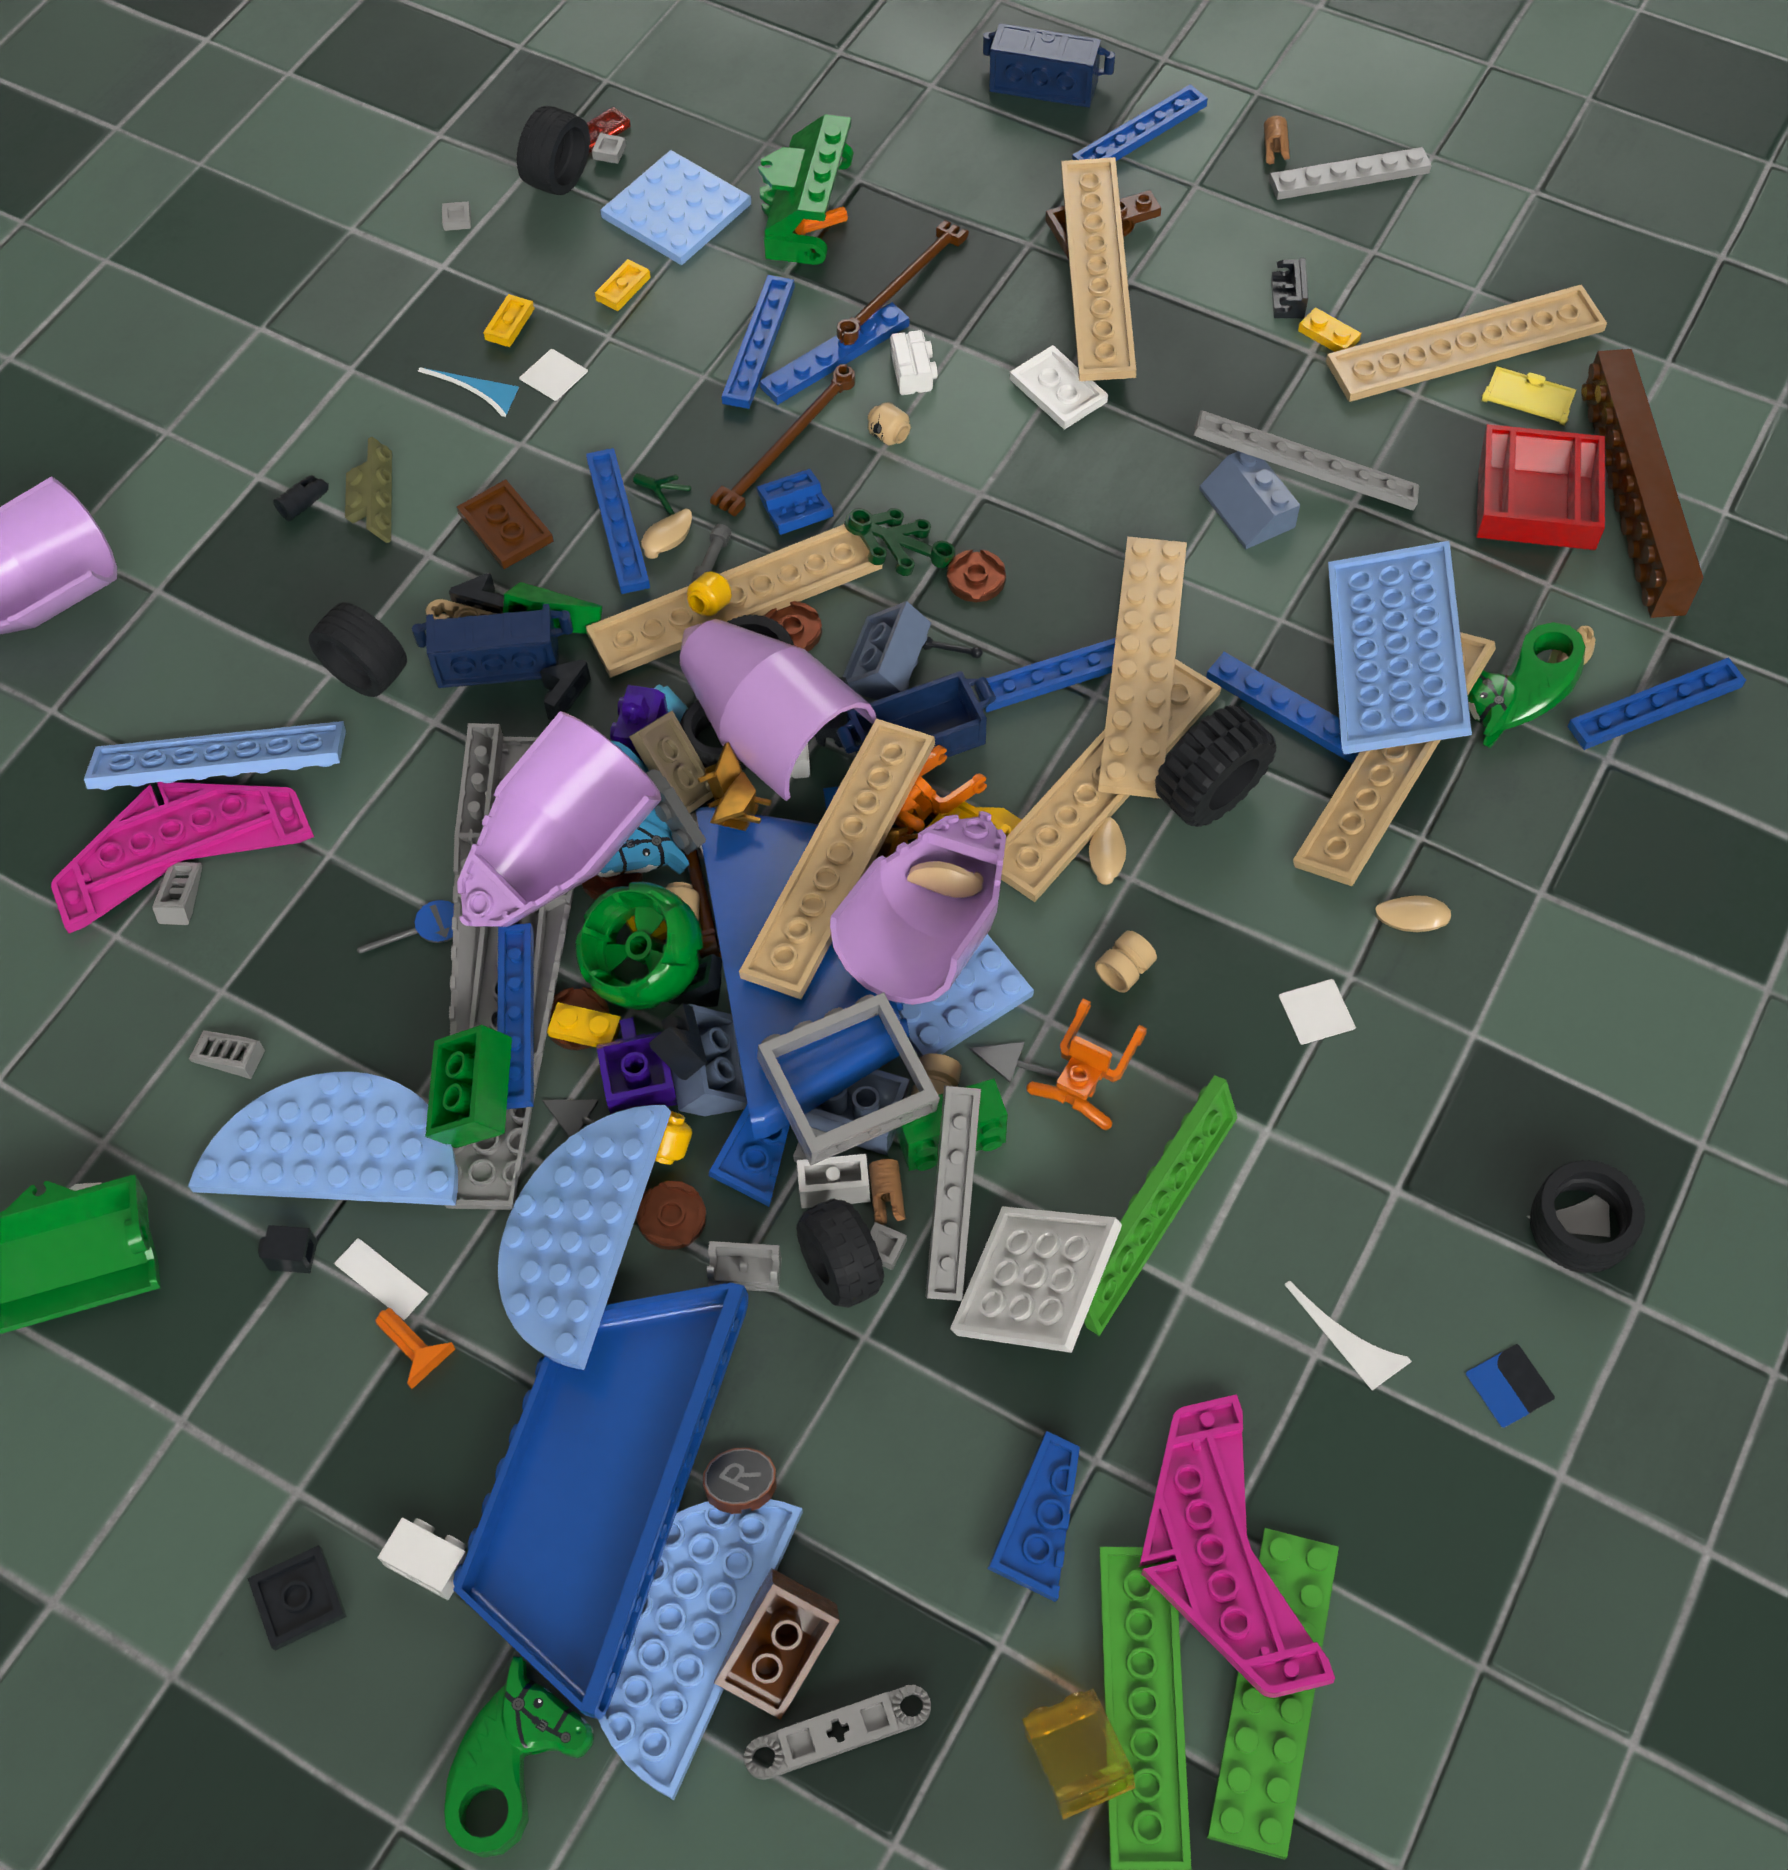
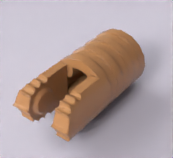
(1276, 138)
(886, 1187)

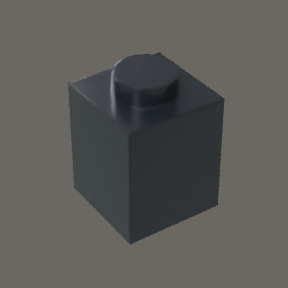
(288, 1249)

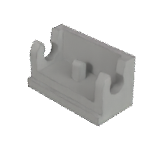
(745, 1264)

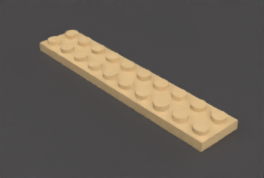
(1098, 270)
(1465, 342)
(756, 589)
(1143, 667)
(1374, 793)
(1075, 809)
(836, 858)

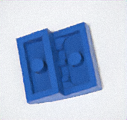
(795, 501)

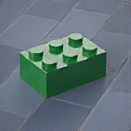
(469, 1086)
(921, 1137)

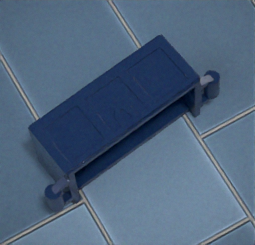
(1045, 64)
(492, 646)
(937, 708)

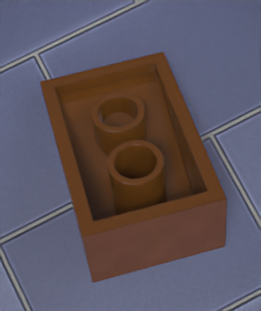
(777, 1643)

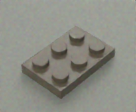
(667, 748)

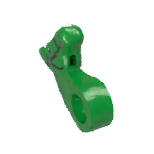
(1534, 686)
(512, 1725)

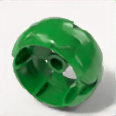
(669, 963)

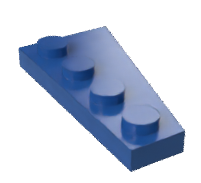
(750, 1163)
(1036, 1529)

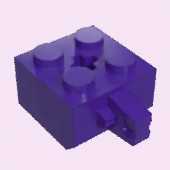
(635, 711)
(634, 1072)

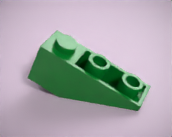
(531, 598)

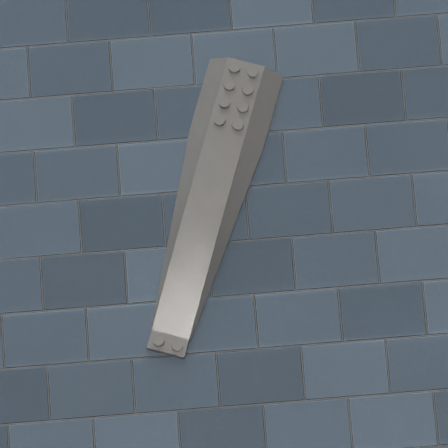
(492, 1166)

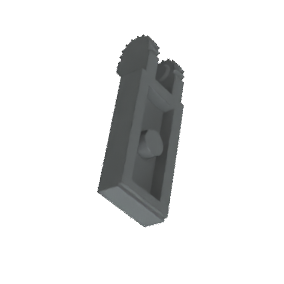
(673, 812)

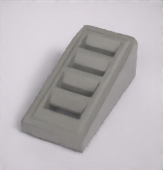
(172, 910)
(245, 1067)

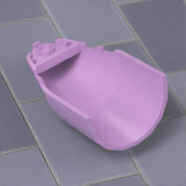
(48, 556)
(763, 695)
(553, 823)
(908, 936)

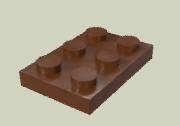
(505, 524)

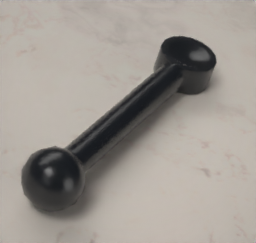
(976, 652)

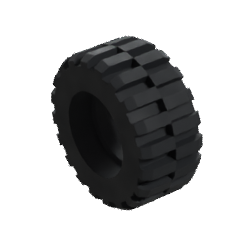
(1215, 765)

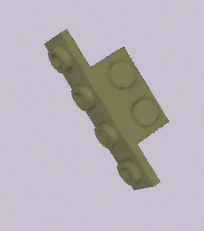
(371, 491)

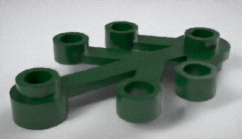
(865, 525)

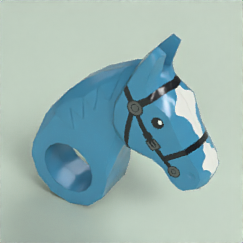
(649, 845)

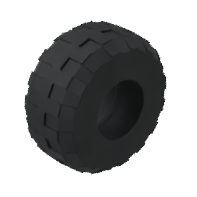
(840, 1252)

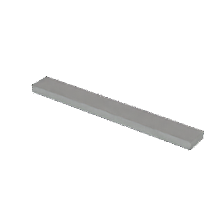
(1306, 460)

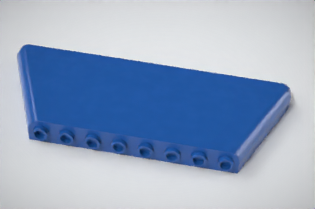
(745, 882)
(597, 1486)

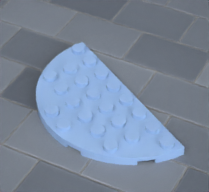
(331, 1140)
(573, 1231)
(684, 1633)

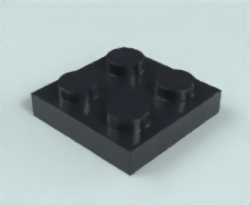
(296, 1597)

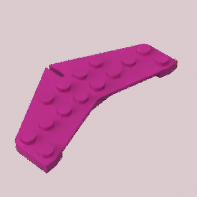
(151, 838)
(1214, 1573)

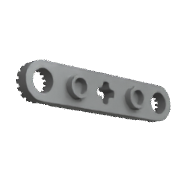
(808, 1740)

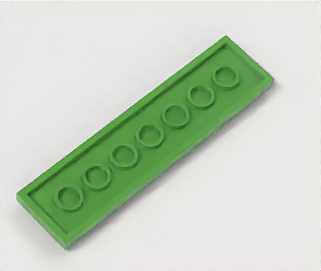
(1162, 1197)
(1147, 1715)
(1266, 1734)

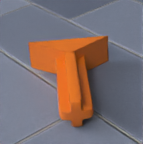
(832, 217)
(424, 1357)

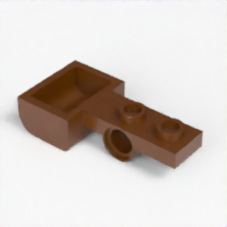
(1133, 210)

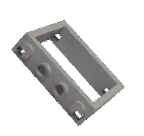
(870, 1125)

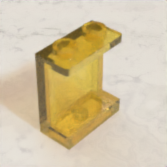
(1079, 1752)

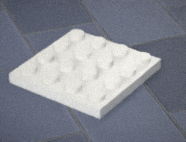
(1036, 1278)

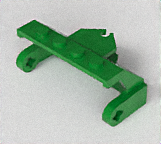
(802, 186)
(74, 1251)

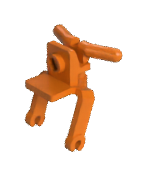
(924, 800)
(1085, 1068)

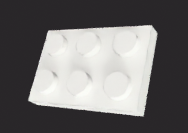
(1055, 387)

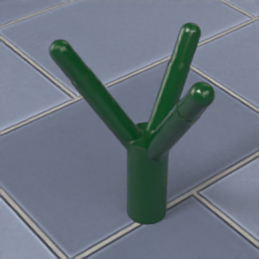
(657, 484)

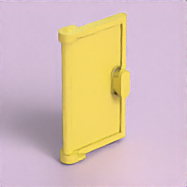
(1530, 394)

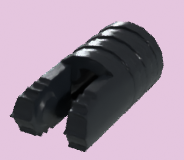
(300, 497)

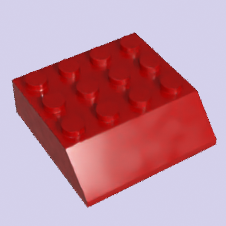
(1541, 487)

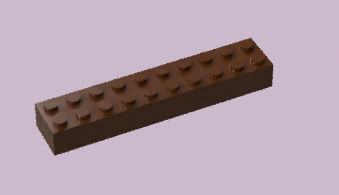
(1642, 485)

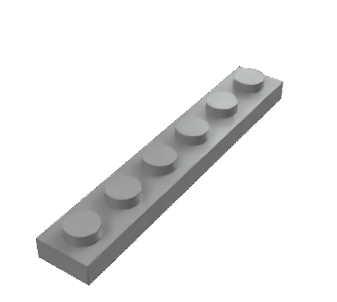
(1350, 173)
(953, 1193)

